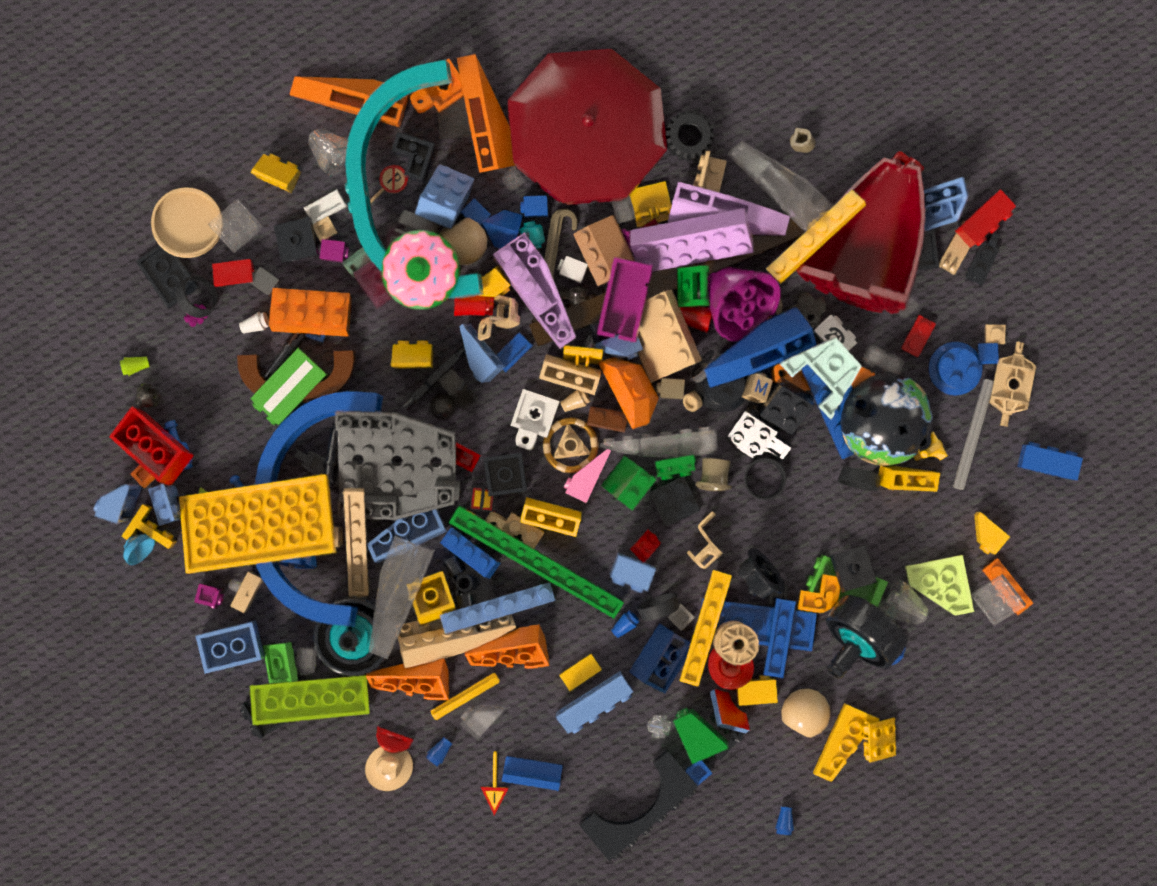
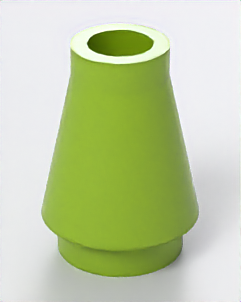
(133, 364)

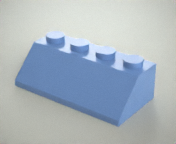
(594, 702)

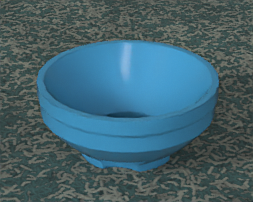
(138, 548)

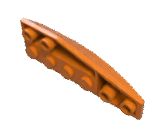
(345, 95)
(486, 119)

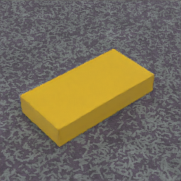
(580, 672)

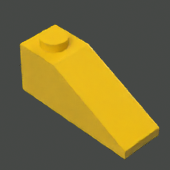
(908, 478)

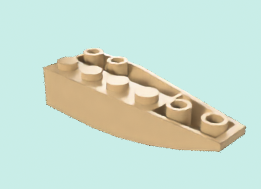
(429, 642)

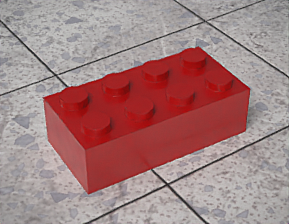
(151, 446)

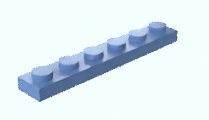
(497, 607)

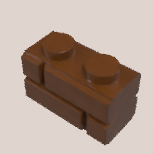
(607, 419)

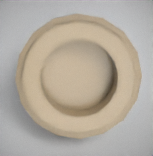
(692, 401)

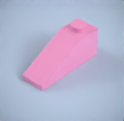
(584, 481)

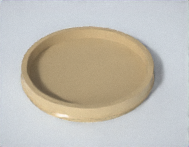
(182, 222)

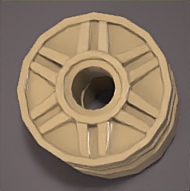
(744, 650)

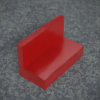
(233, 272)

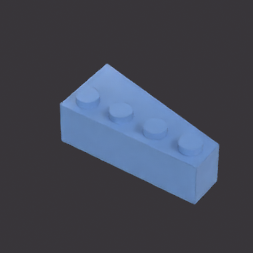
(413, 528)

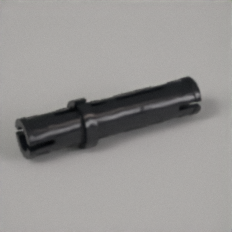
(286, 352)
(330, 463)

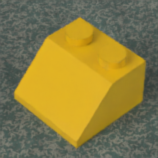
(276, 173)
(412, 355)

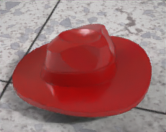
(727, 674)

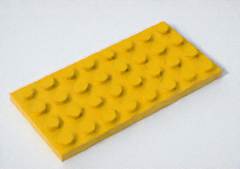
(257, 524)

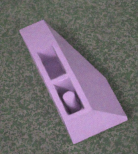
(697, 202)
(535, 286)

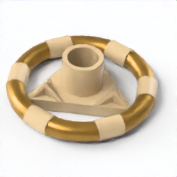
(570, 445)

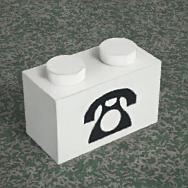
(832, 328)

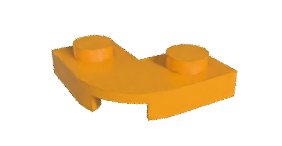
(821, 601)

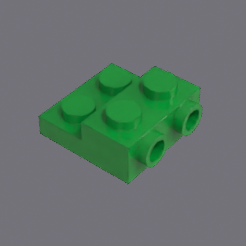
(681, 465)

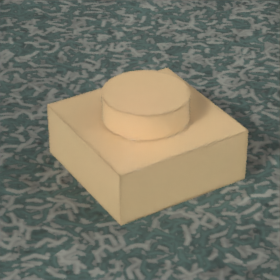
(995, 334)

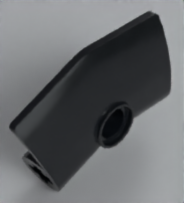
(479, 588)

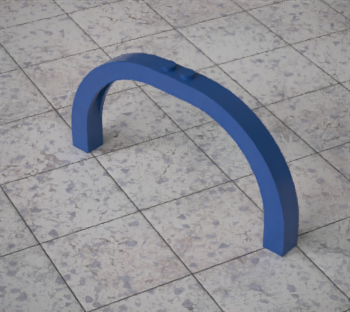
(268, 472)

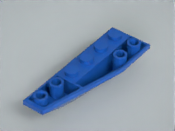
(763, 347)

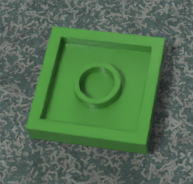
(280, 662)

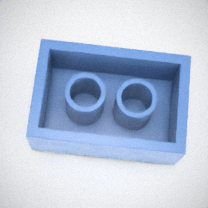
(444, 196)
(632, 572)
(230, 647)

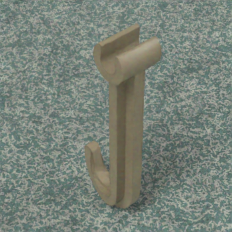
(554, 235)

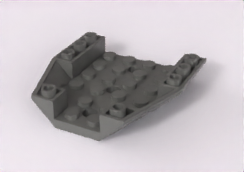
(392, 487)

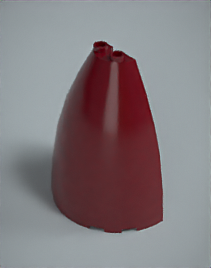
(878, 249)

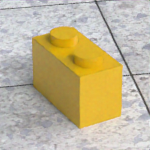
(758, 691)

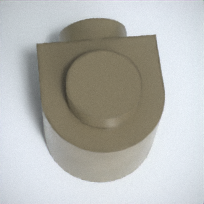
(802, 140)

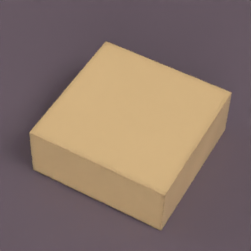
(324, 229)

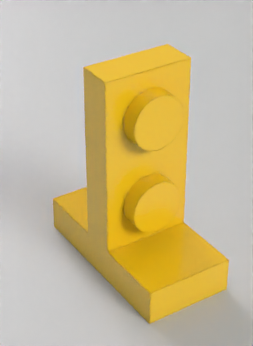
(148, 528)

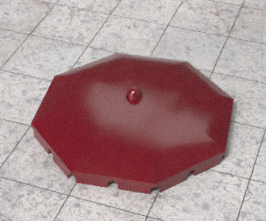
(587, 126)

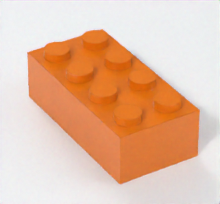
(310, 312)

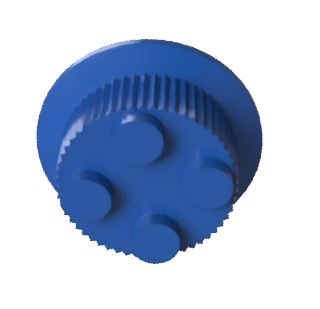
(955, 368)

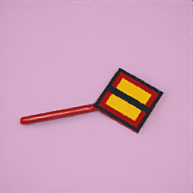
(480, 500)

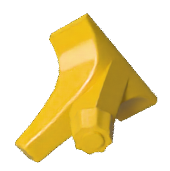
(934, 450)

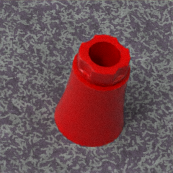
(474, 306)
(697, 317)

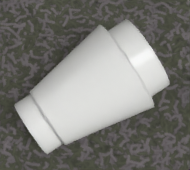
(255, 323)

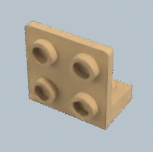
(711, 173)

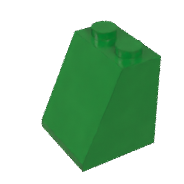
(628, 482)
(698, 735)

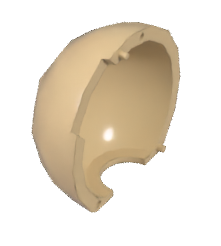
(467, 240)
(806, 712)

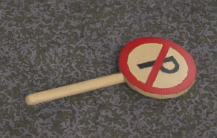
(392, 180)

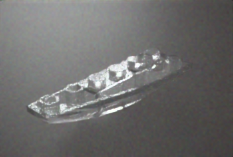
(788, 189)
(667, 444)
(396, 591)

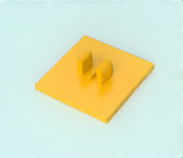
(582, 355)

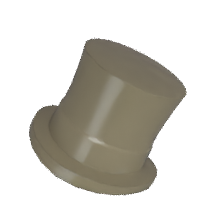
(714, 475)

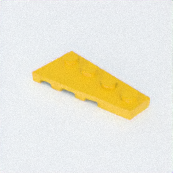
(842, 741)

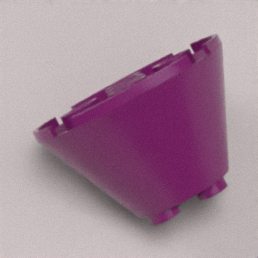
(741, 300)

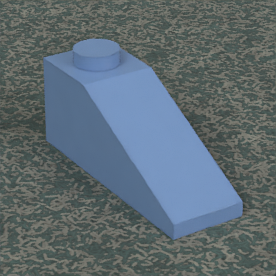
(480, 357)

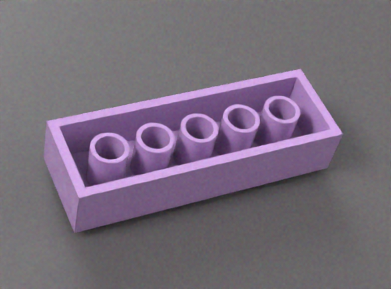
(693, 240)

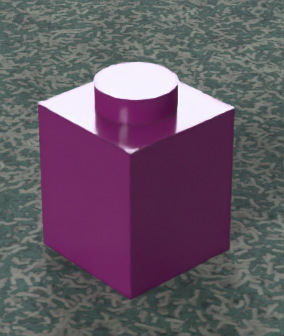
(334, 251)

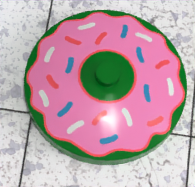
(420, 269)

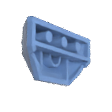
(944, 203)

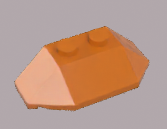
(631, 389)

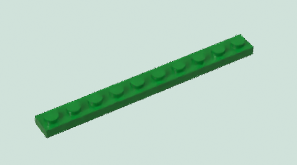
(536, 561)

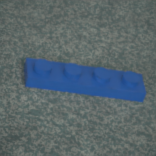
(779, 638)

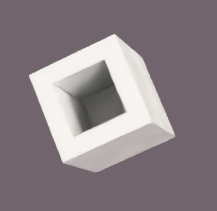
(572, 269)

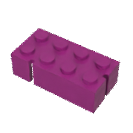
(625, 299)

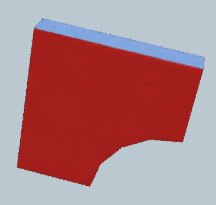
(727, 714)

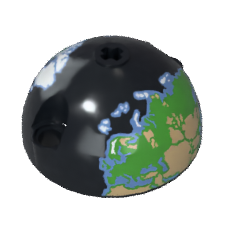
(893, 403)

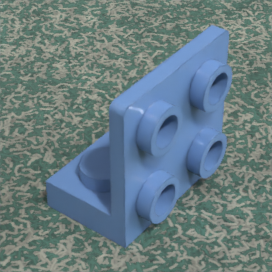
(165, 503)

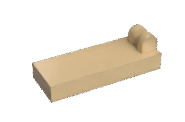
(954, 254)

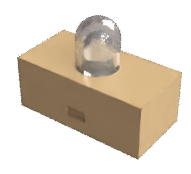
(245, 590)

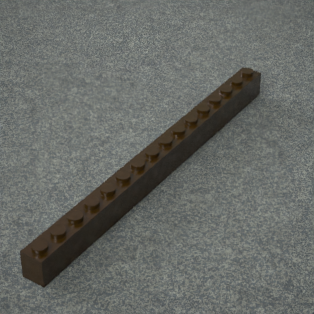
(590, 310)

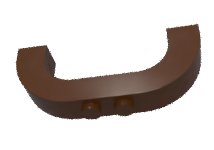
(342, 372)

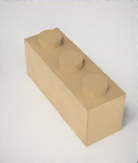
(569, 375)

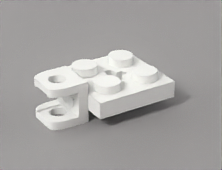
(531, 427)

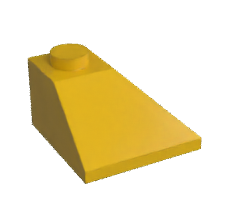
(495, 283)

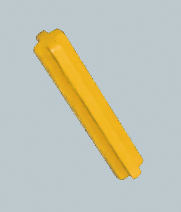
(465, 696)

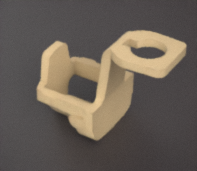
(499, 321)
(710, 549)

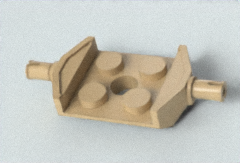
(1004, 397)

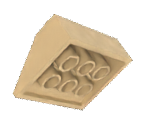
(665, 338)

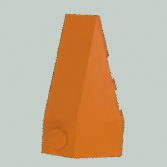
(519, 646)
(425, 679)

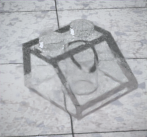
(480, 718)

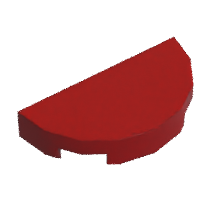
(392, 741)

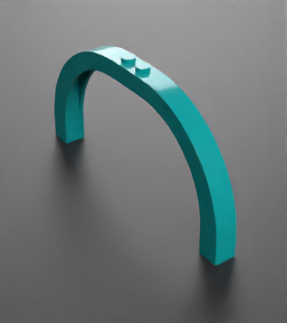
(357, 187)

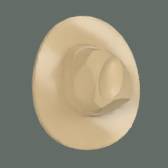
(388, 770)

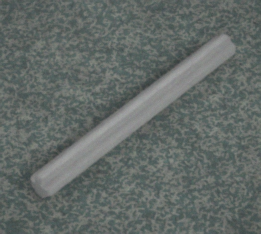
(973, 434)

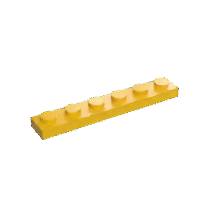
(816, 236)
(705, 628)

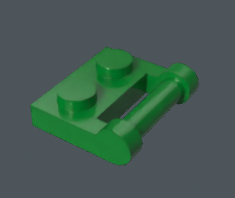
(689, 286)

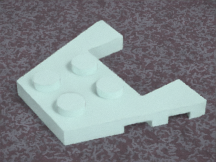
(832, 364)

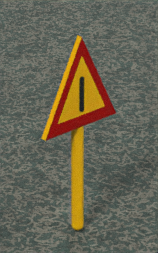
(494, 795)

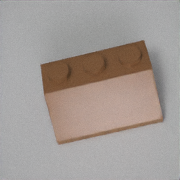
(600, 245)

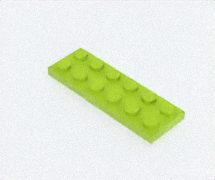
(309, 700)

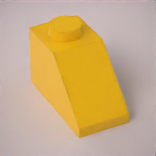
(988, 534)

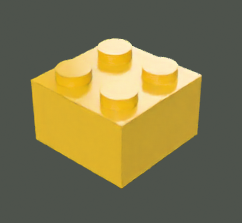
(433, 598)

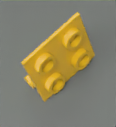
(651, 203)
(880, 738)

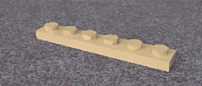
(356, 541)

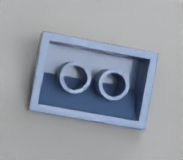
(118, 504)

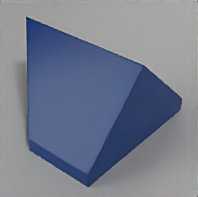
(503, 227)

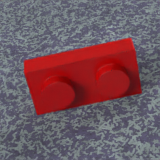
(918, 336)
(645, 546)

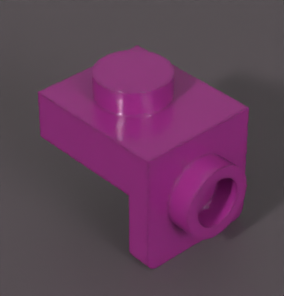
(209, 595)

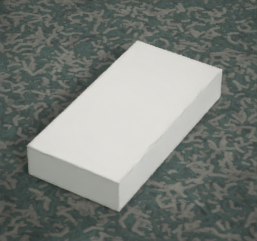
(325, 206)

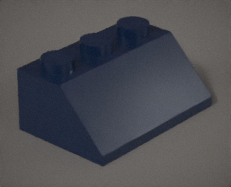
(661, 659)

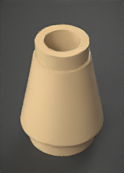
(575, 400)

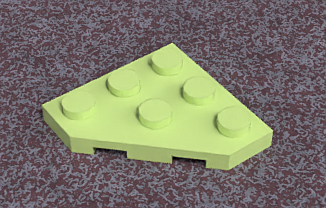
(943, 583)

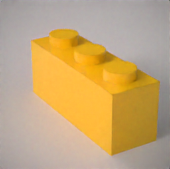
(551, 517)

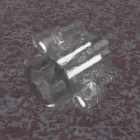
(659, 726)

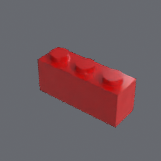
(986, 219)

